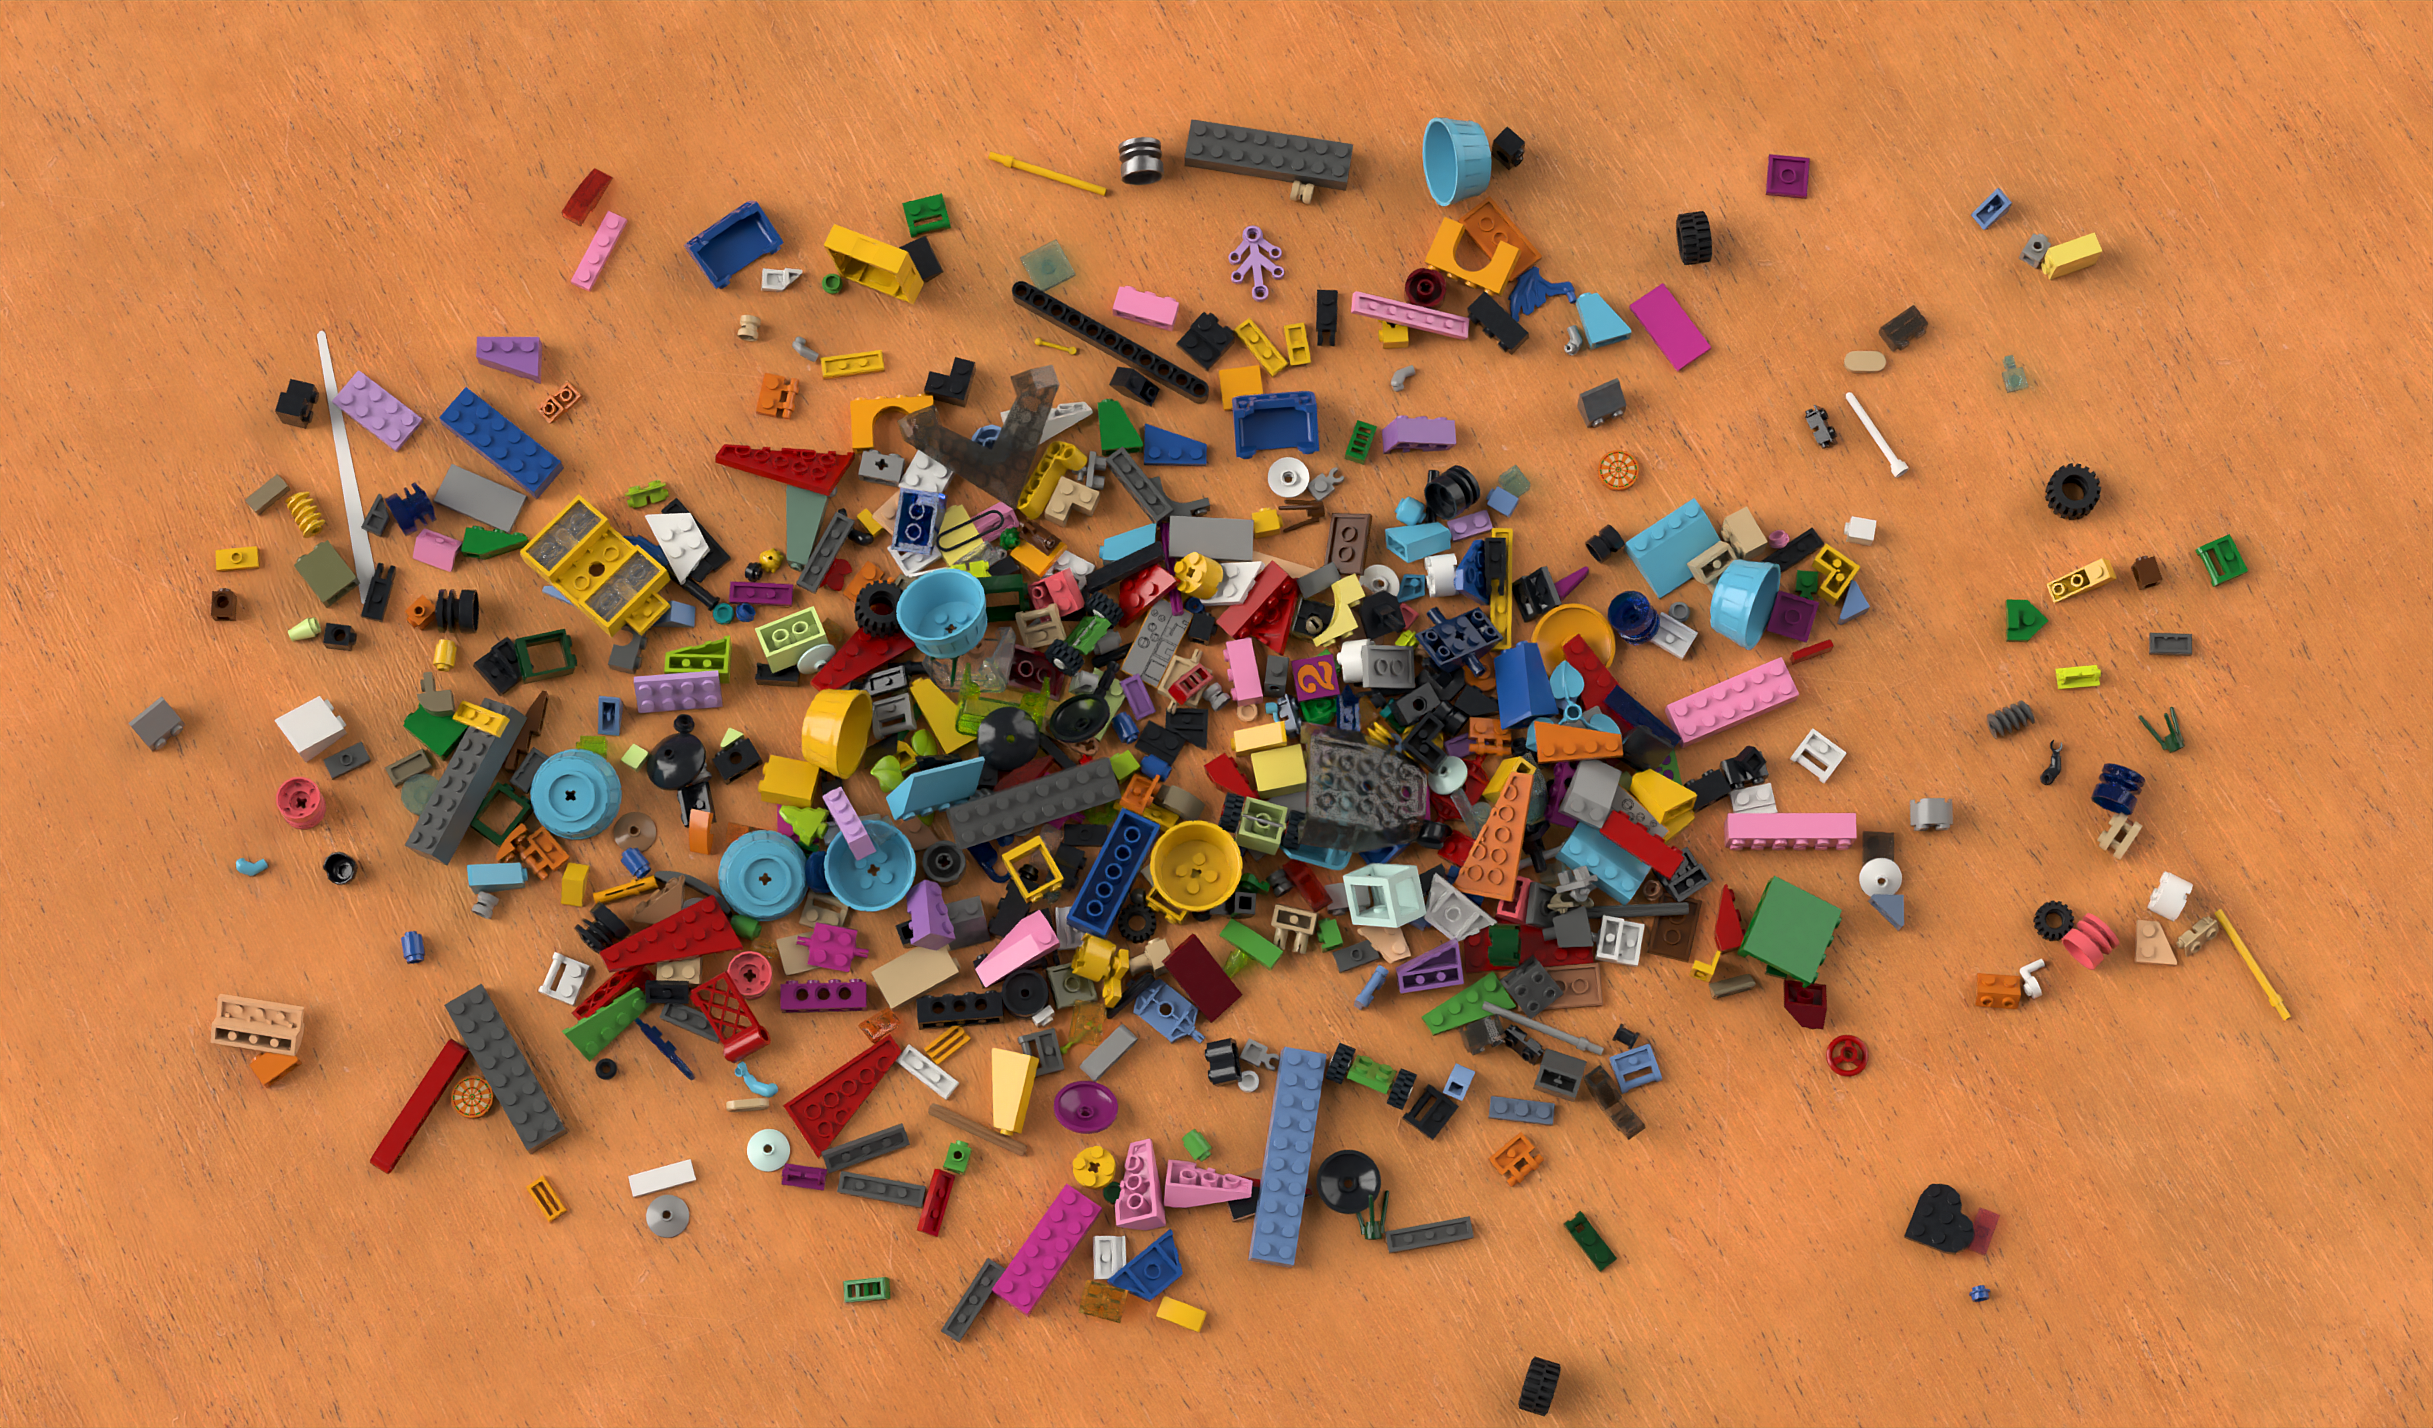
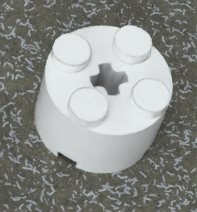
(1441, 575)
(1351, 660)
(2170, 896)

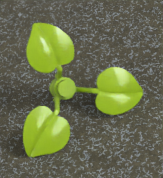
(889, 771)

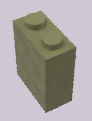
(326, 573)

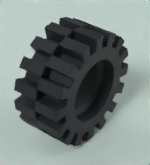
(1128, 913)
(2044, 929)

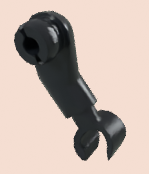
(858, 536)
(2054, 768)

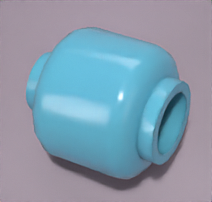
(1410, 511)

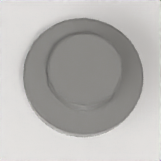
(1679, 611)

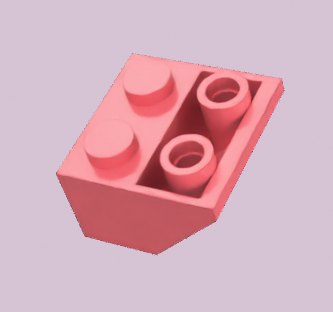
(1058, 589)
(1516, 910)

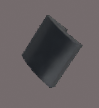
(923, 258)
(1535, 594)
(500, 667)
(1687, 879)

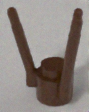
(1313, 509)

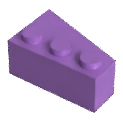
(512, 354)
(1419, 433)
(929, 916)
(1432, 969)

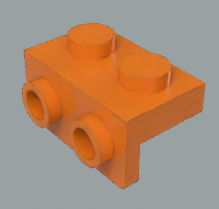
(1139, 793)
(1997, 991)

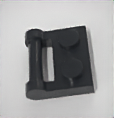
(1437, 1115)

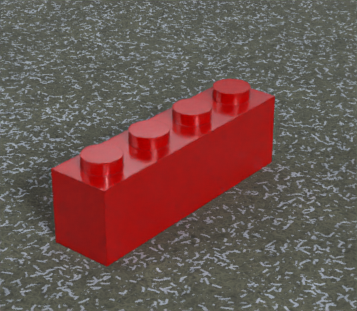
(1265, 594)
(1641, 844)

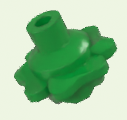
(1010, 539)

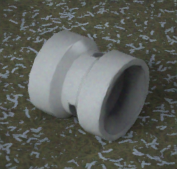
(1216, 697)
(485, 905)

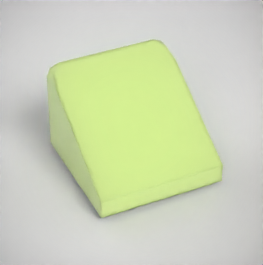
(730, 738)
(635, 757)

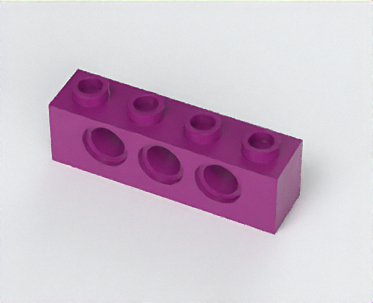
(1557, 792)
(834, 1003)

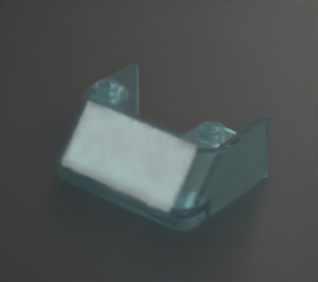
(1478, 814)

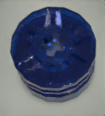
(411, 509)
(1633, 617)
(2118, 789)

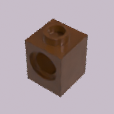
(2146, 572)
(227, 613)

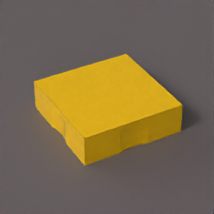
(873, 264)

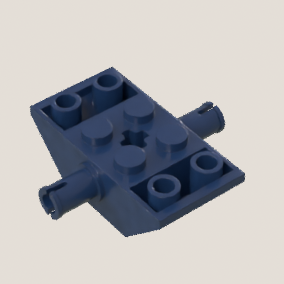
(1459, 640)

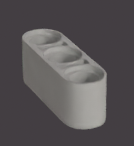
(1108, 1052)

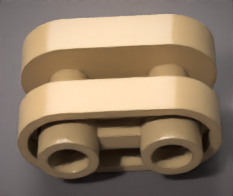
(2107, 838)

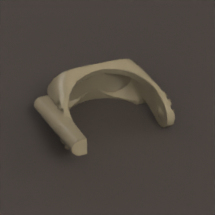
(1563, 900)

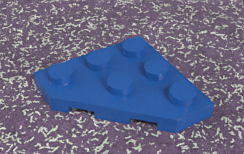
(1470, 574)

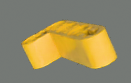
(1046, 476)

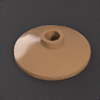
(642, 839)

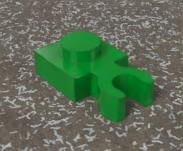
(1806, 583)

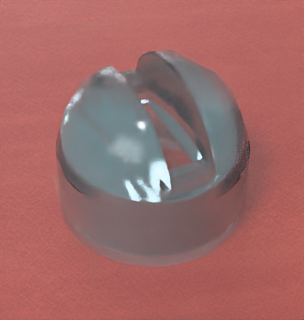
(1052, 897)

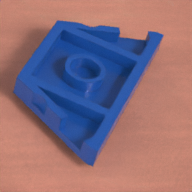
(1150, 1270)

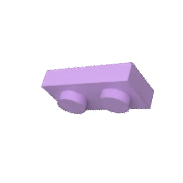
(1469, 526)

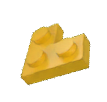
(1112, 982)

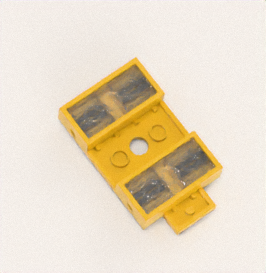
(631, 576)

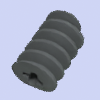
(2009, 717)

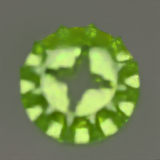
(1101, 818)

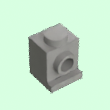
(2032, 255)

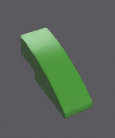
(1251, 944)

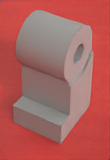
(1083, 683)

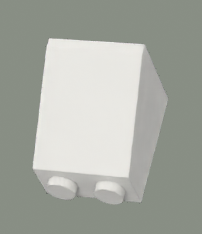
(312, 727)

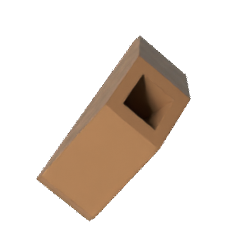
(662, 902)

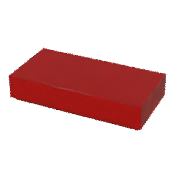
(1811, 651)

